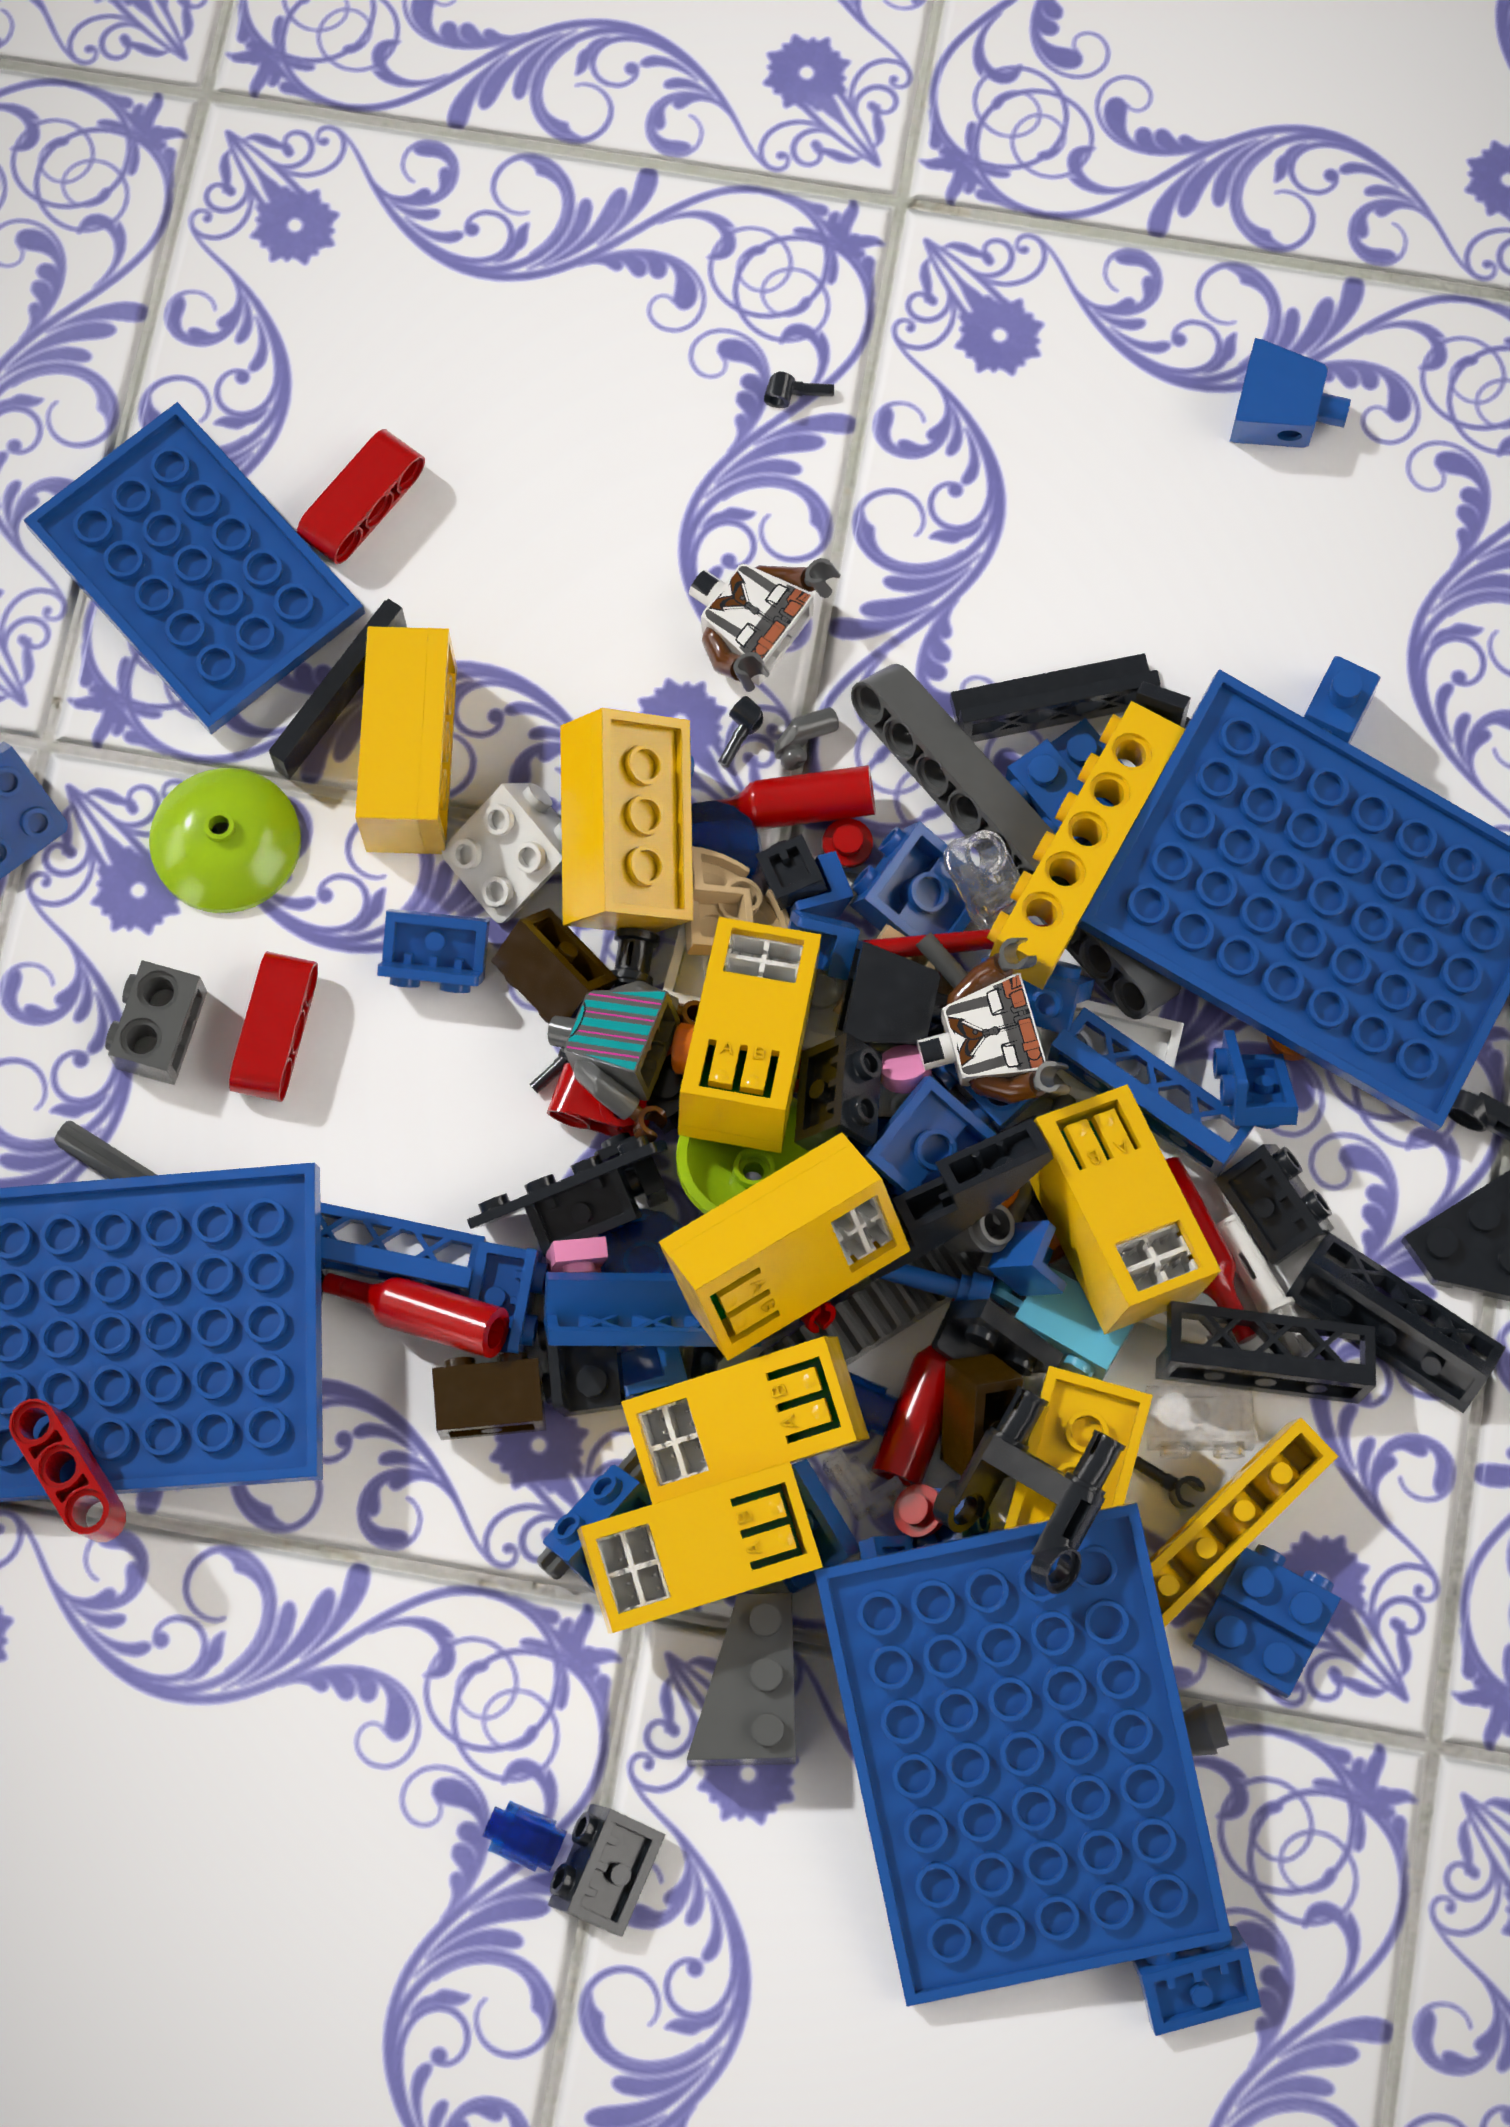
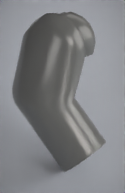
(799, 731)

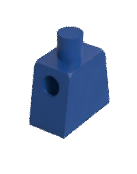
(1284, 399)
(1343, 698)

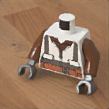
(757, 615)
(994, 1033)

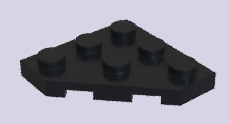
(1468, 1242)

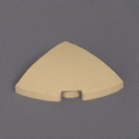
(724, 891)

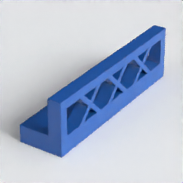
(1163, 1118)
(381, 1264)
(619, 1311)

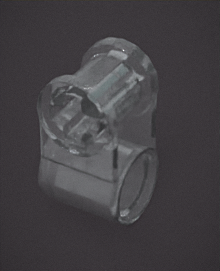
(985, 883)

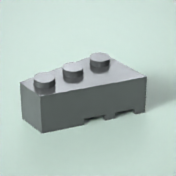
(751, 1691)

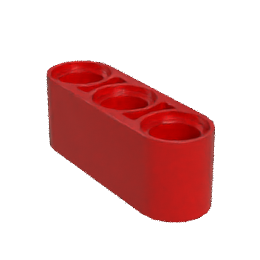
(361, 496)
(273, 1026)
(50, 1453)

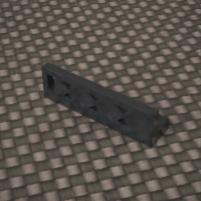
(1050, 698)
(1423, 1353)
(1264, 1371)

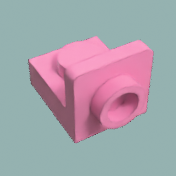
(577, 1255)

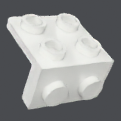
(507, 848)

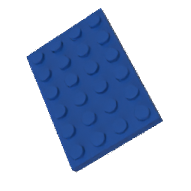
(194, 567)

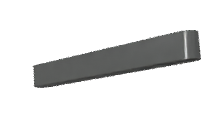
(982, 799)

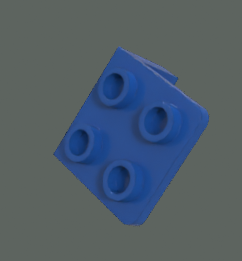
(26, 813)

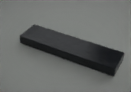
(330, 696)

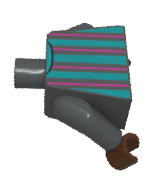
(621, 1047)

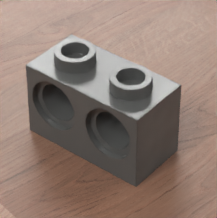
(170, 1023)

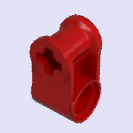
(579, 1109)

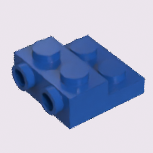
(1052, 771)
(910, 886)
(922, 1132)
(1267, 1619)

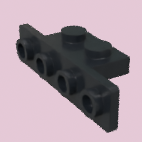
(579, 1205)

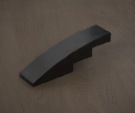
(967, 1189)

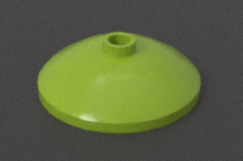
(229, 868)
(717, 1171)

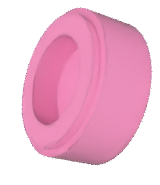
(902, 1069)

